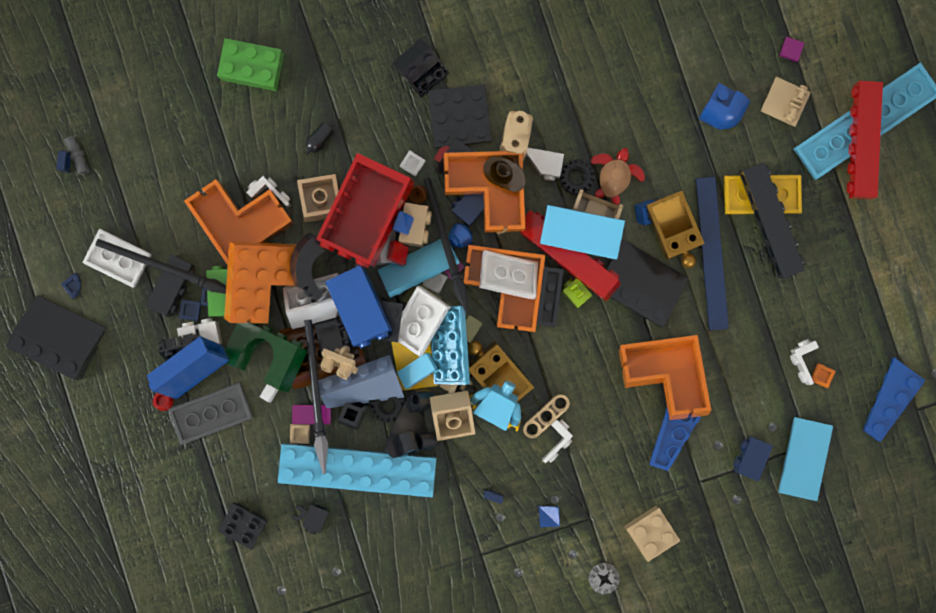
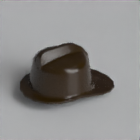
(504, 173)

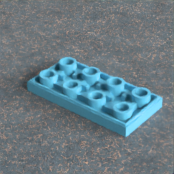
(582, 232)
(419, 267)
(451, 349)
(805, 459)

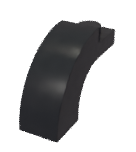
(301, 265)

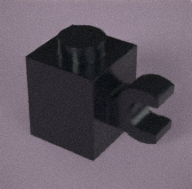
(314, 517)

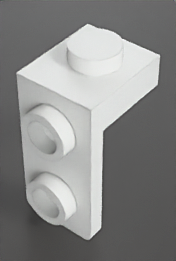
(259, 186)
(803, 347)
(562, 428)

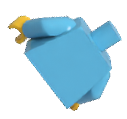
(498, 405)

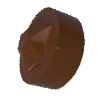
(418, 194)

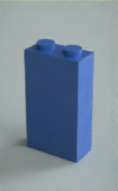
(359, 307)
(187, 368)

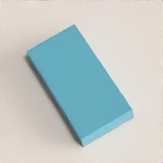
(417, 370)

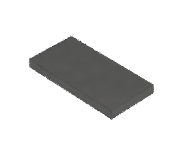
(210, 413)

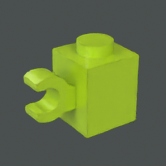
(576, 292)

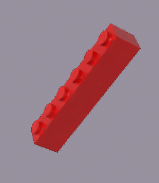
(865, 140)
(577, 263)

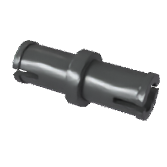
(77, 155)

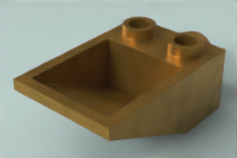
(675, 223)
(496, 371)

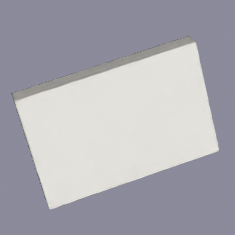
(115, 265)
(509, 275)
(421, 320)

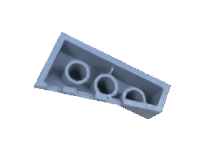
(371, 382)

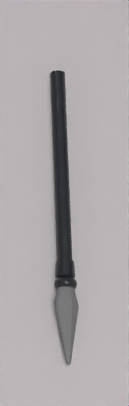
(321, 442)

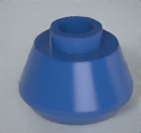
(460, 236)

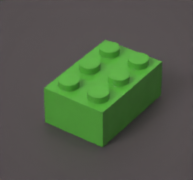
(250, 64)

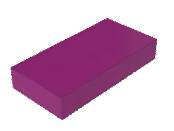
(305, 414)

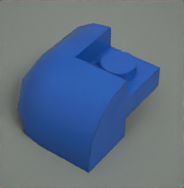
(724, 108)

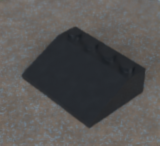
(646, 284)
(56, 338)

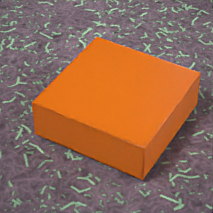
(822, 375)

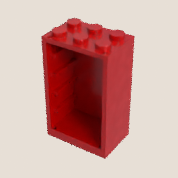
(365, 211)

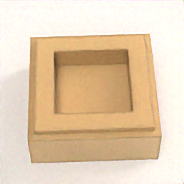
(299, 433)

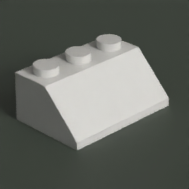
(302, 308)

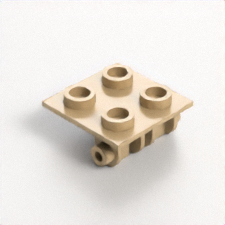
(785, 101)

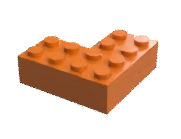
(466, 176)
(225, 222)
(250, 276)
(512, 309)
(677, 366)

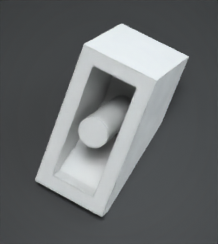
(546, 163)

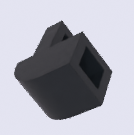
(353, 414)

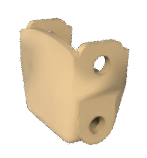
(516, 132)
(594, 205)

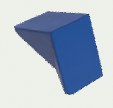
(642, 213)
(403, 223)
(549, 516)

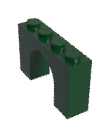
(286, 359)

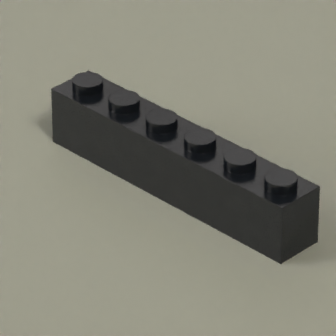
(771, 220)

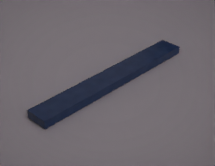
(711, 253)

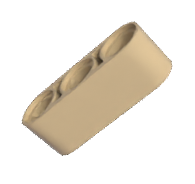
(555, 413)

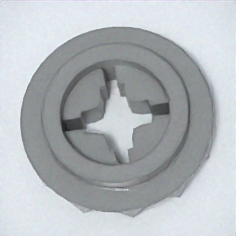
(603, 569)

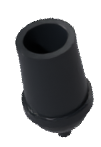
(318, 138)

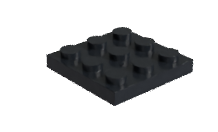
(459, 115)

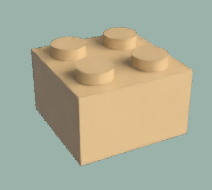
(317, 196)
(418, 234)
(452, 415)
(652, 533)

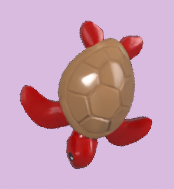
(616, 174)

